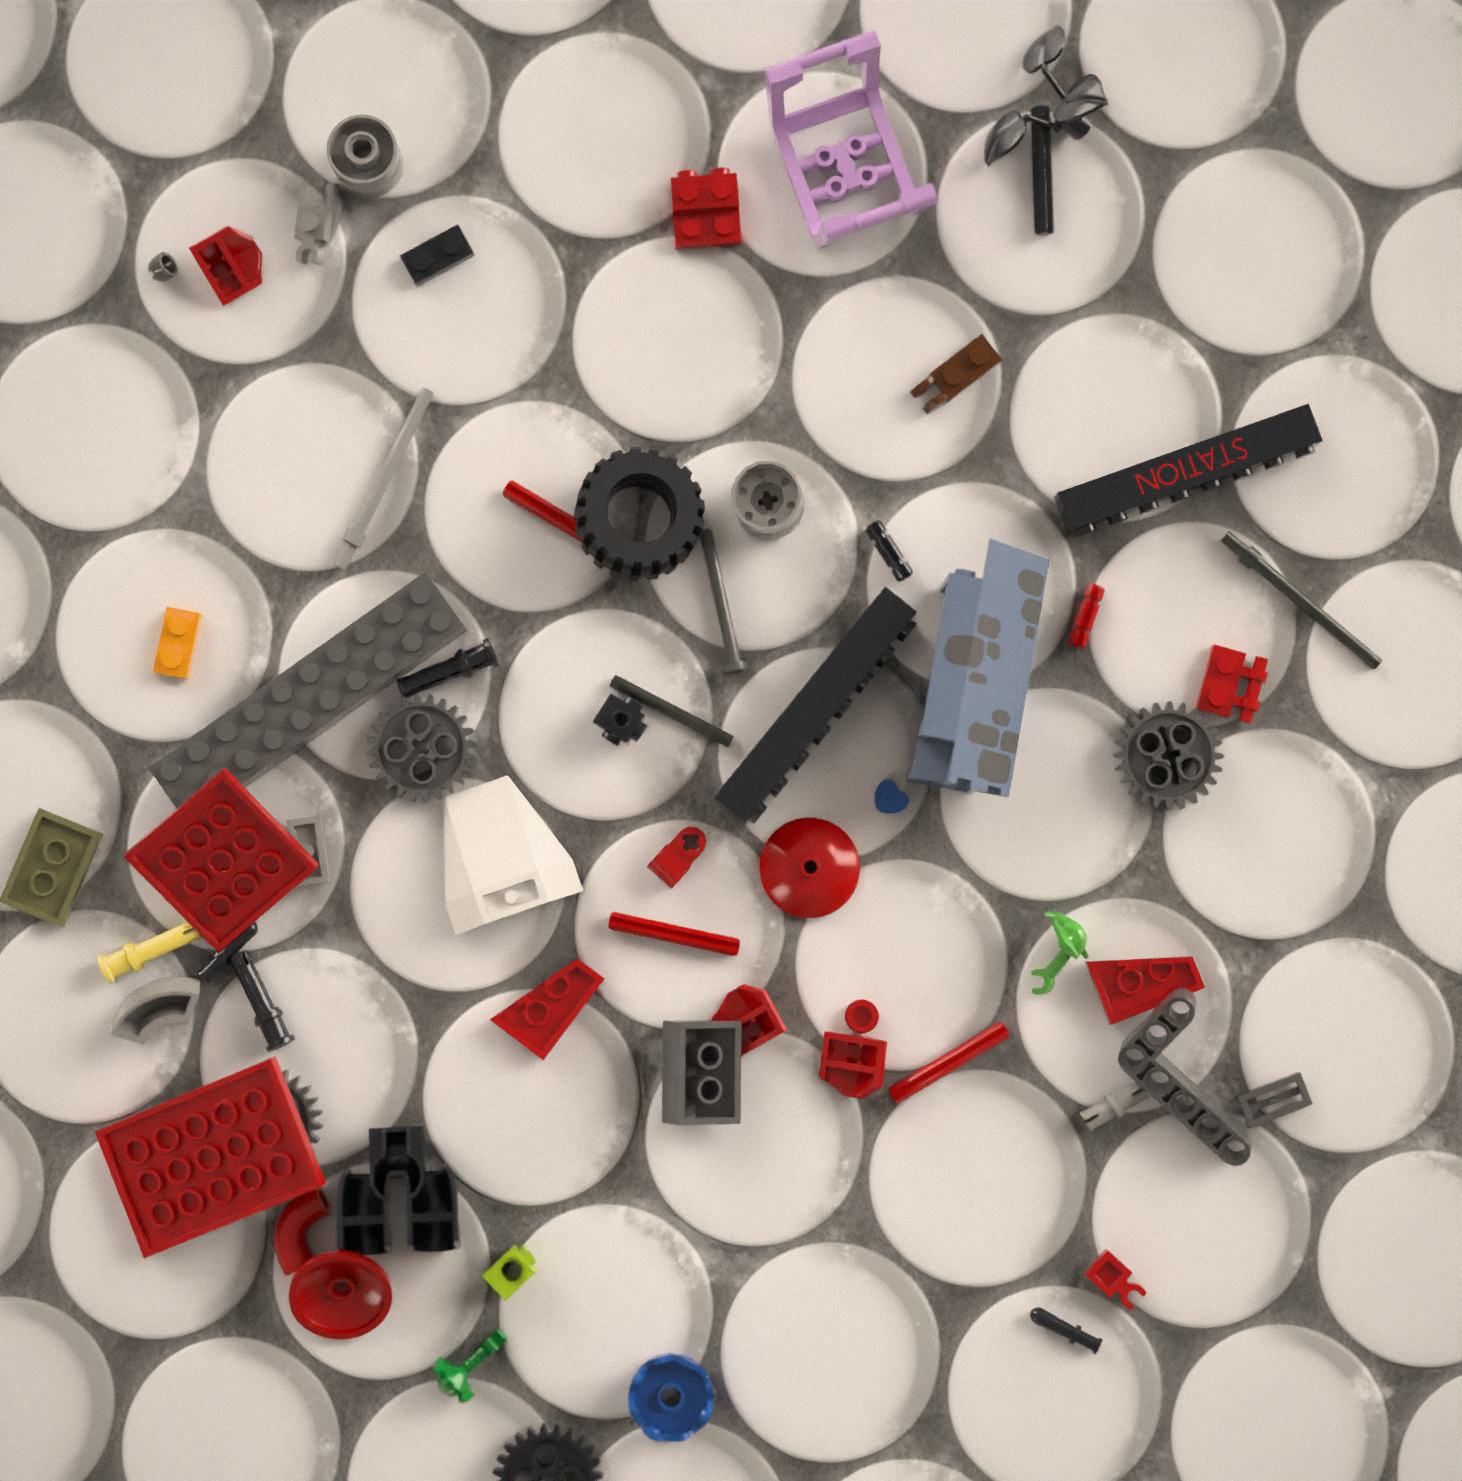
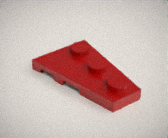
(1140, 984)
(550, 1008)

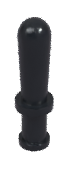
(222, 958)
(1073, 1333)

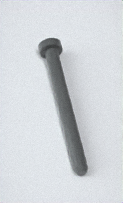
(735, 663)

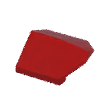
(229, 262)
(757, 1016)
(853, 1063)

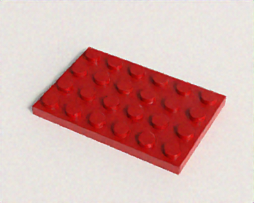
(210, 1157)

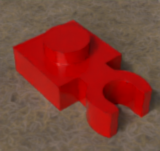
(1112, 1276)

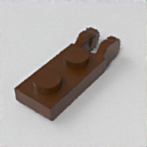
(959, 372)

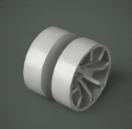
(365, 156)

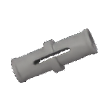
(1113, 1105)

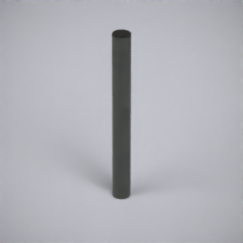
(671, 711)

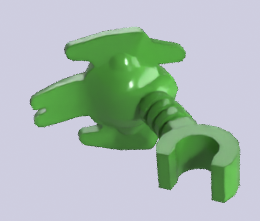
(1072, 943)

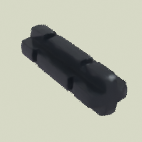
(889, 551)

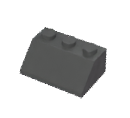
(701, 1072)

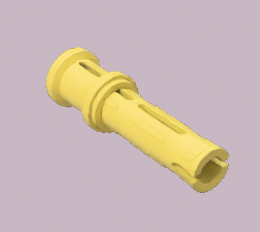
(134, 956)

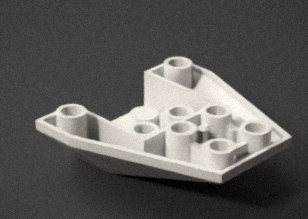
(500, 856)

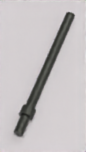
(1252, 558)

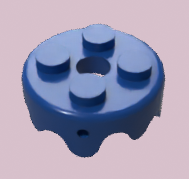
(677, 1421)

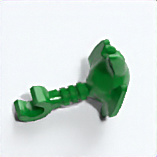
(453, 1379)

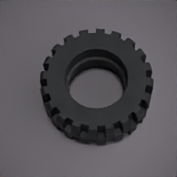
(647, 472)

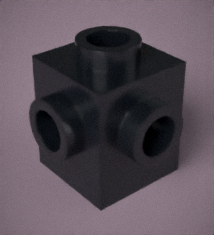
(611, 711)

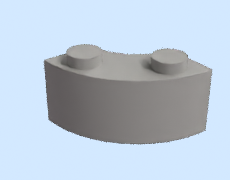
(154, 1006)

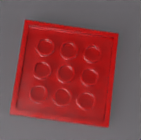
(221, 860)

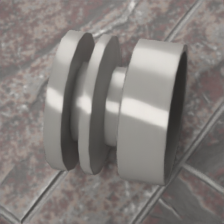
(762, 481)

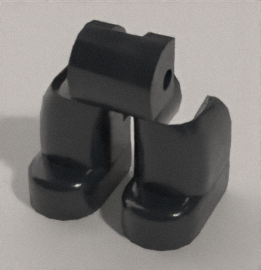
(365, 1198)

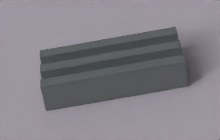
(1247, 1109)

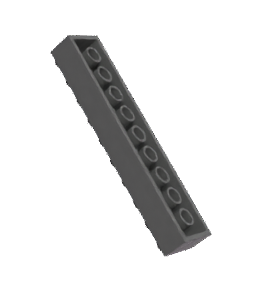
(314, 692)

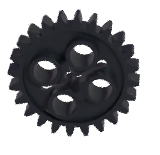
(524, 1461)

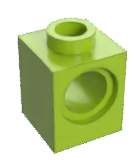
(500, 1282)

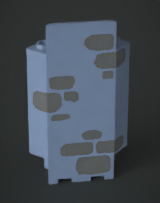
(981, 673)

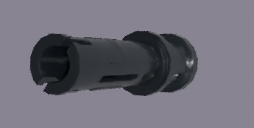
(462, 664)
(267, 1015)

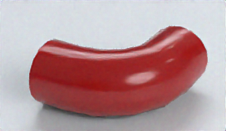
(293, 1226)

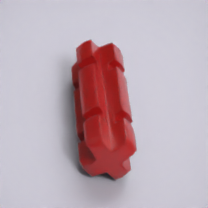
(1086, 615)

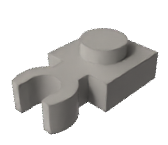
(312, 228)

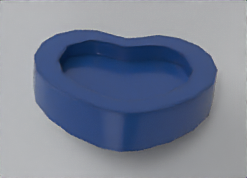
(889, 798)

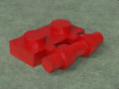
(1221, 682)

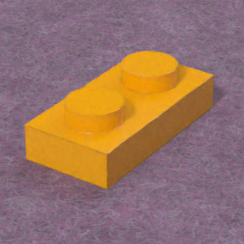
(177, 643)

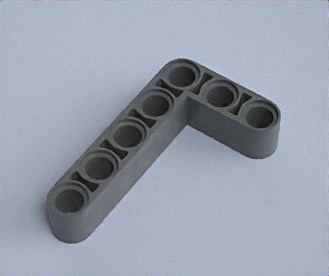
(1178, 1082)

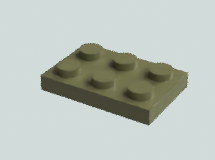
(51, 867)

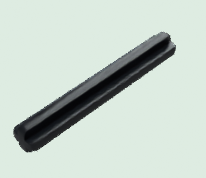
(1042, 173)

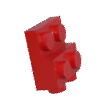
(706, 209)

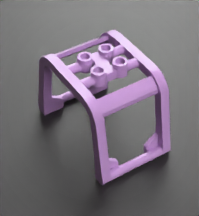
(783, 76)

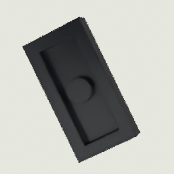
(437, 255)

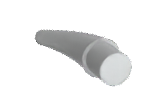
(334, 202)

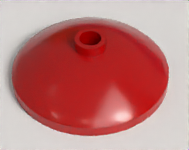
(794, 888)
(339, 1308)

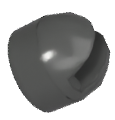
(163, 267)

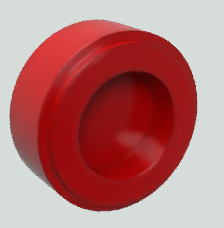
(861, 1016)

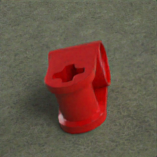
(674, 859)

